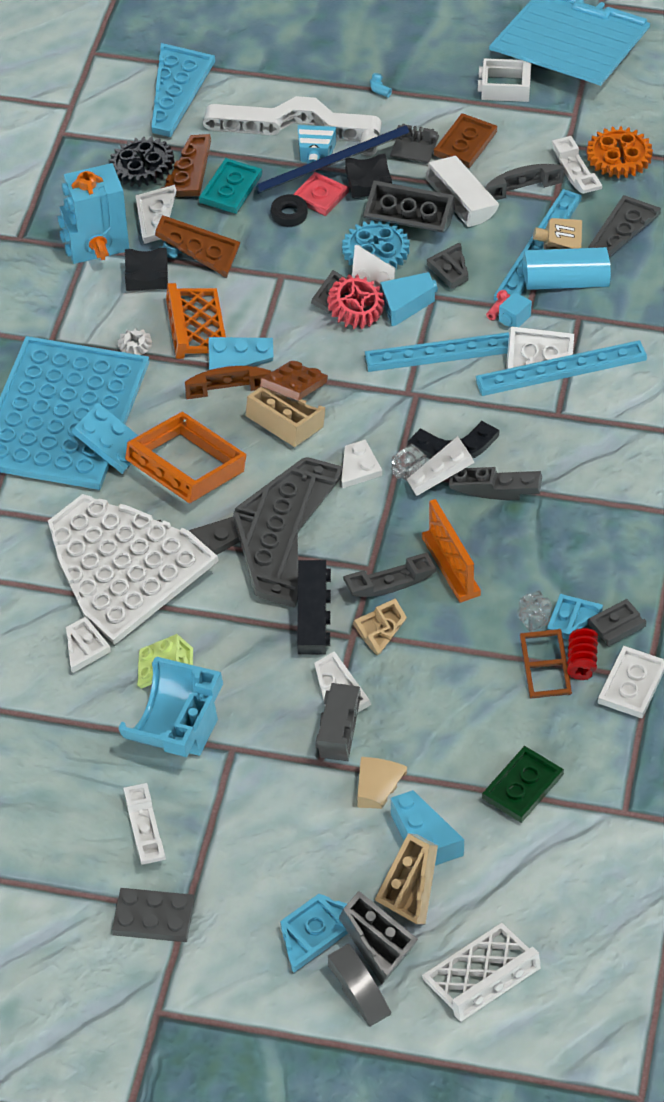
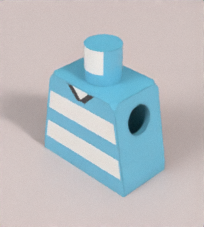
(315, 142)

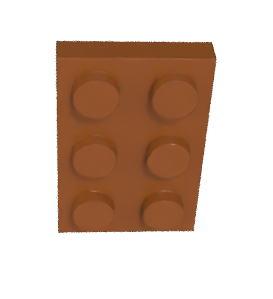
(466, 139)
(294, 380)

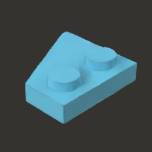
(572, 614)

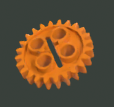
(633, 149)

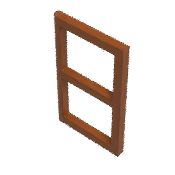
(523, 636)

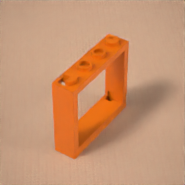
(142, 457)

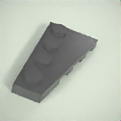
(218, 535)

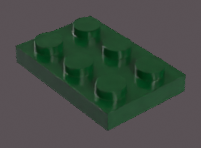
(522, 784)

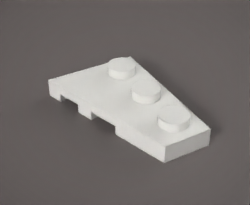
(151, 208)
(443, 465)
(332, 670)

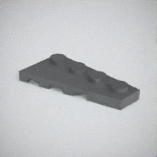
(624, 223)

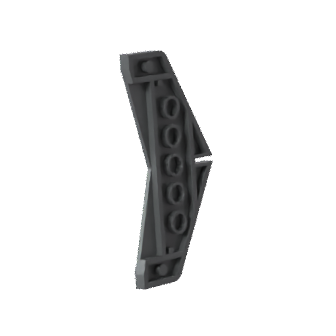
(271, 523)

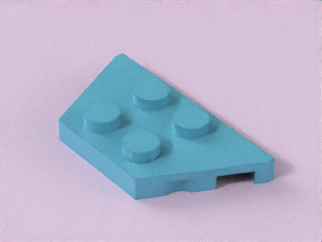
(312, 929)

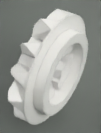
(128, 346)

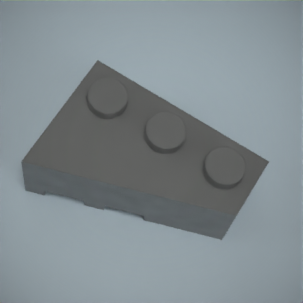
(338, 721)
(376, 935)

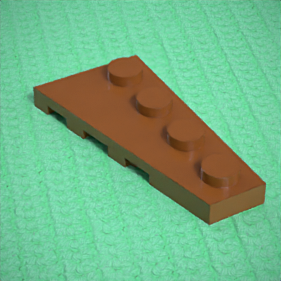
(191, 167)
(202, 245)

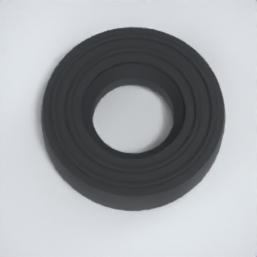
(289, 220)

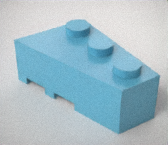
(417, 817)

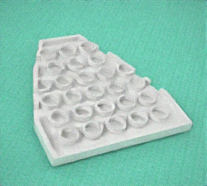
(124, 562)

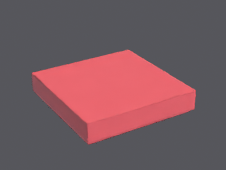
(322, 193)

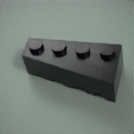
(313, 607)

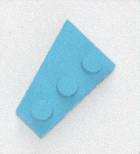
(239, 351)

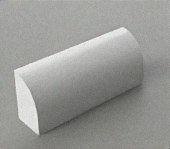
(471, 199)

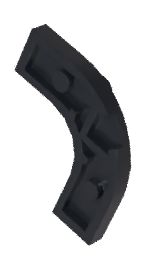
(475, 442)

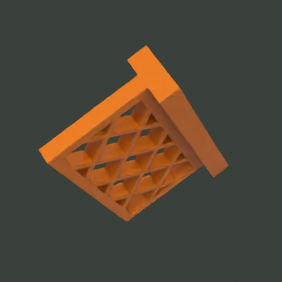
(177, 306)
(450, 554)

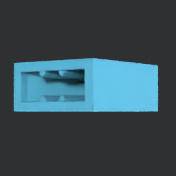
(407, 296)

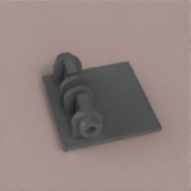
(416, 144)

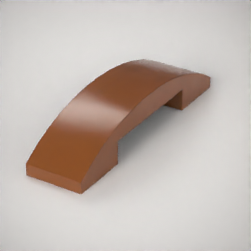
(224, 378)

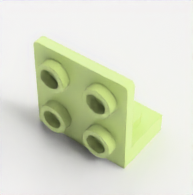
(171, 648)

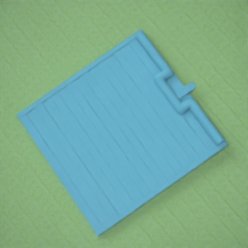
(571, 37)

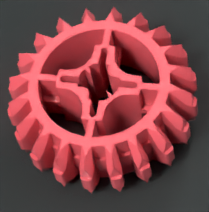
(360, 295)

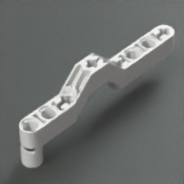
(296, 110)

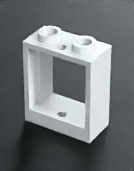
(507, 69)

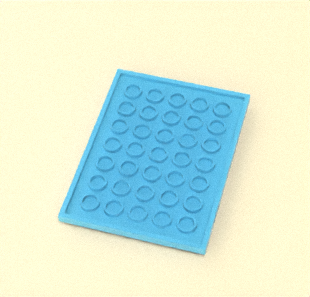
(49, 395)

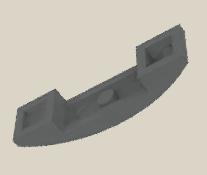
(524, 176)
(392, 579)

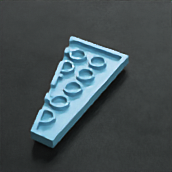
(177, 83)

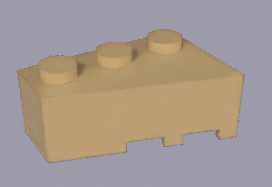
(284, 417)
(410, 879)

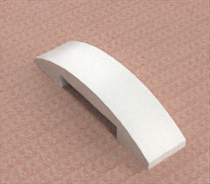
(574, 167)
(144, 824)

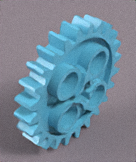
(379, 240)

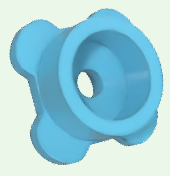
(171, 251)

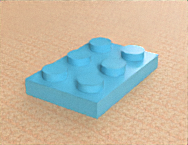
(105, 436)

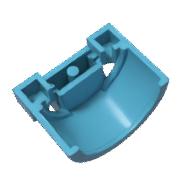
(179, 708)

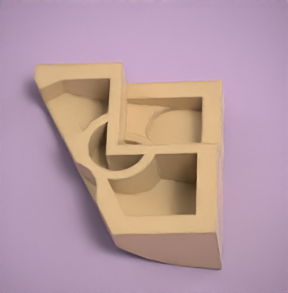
(380, 625)
(377, 781)

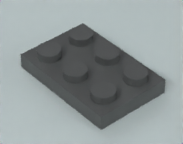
(153, 915)

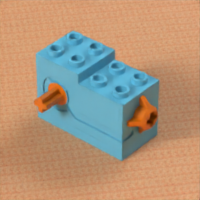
(93, 214)

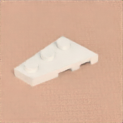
(534, 346)

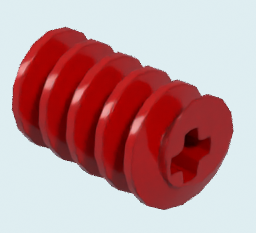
(582, 653)

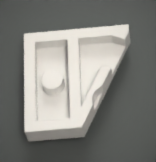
(85, 644)

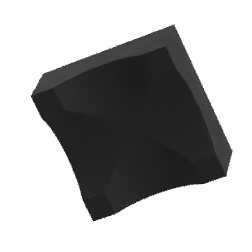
(364, 171)
(146, 269)

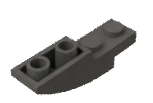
(489, 484)

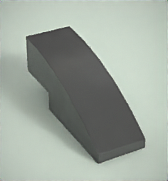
(358, 985)

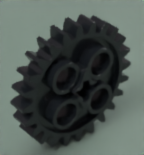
(152, 154)

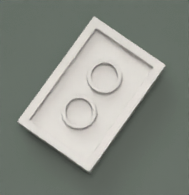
(632, 682)

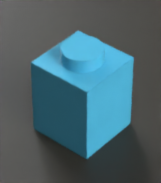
(515, 310)

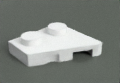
(371, 266)
(359, 464)

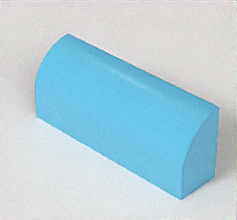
(566, 268)

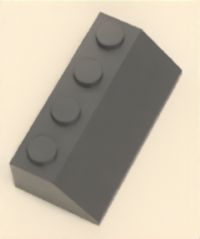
(410, 206)

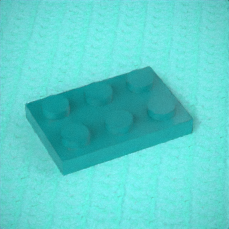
(230, 185)

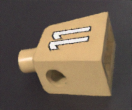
(560, 234)

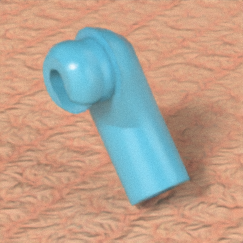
(378, 87)

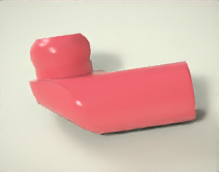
(493, 313)

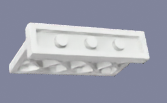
(494, 982)

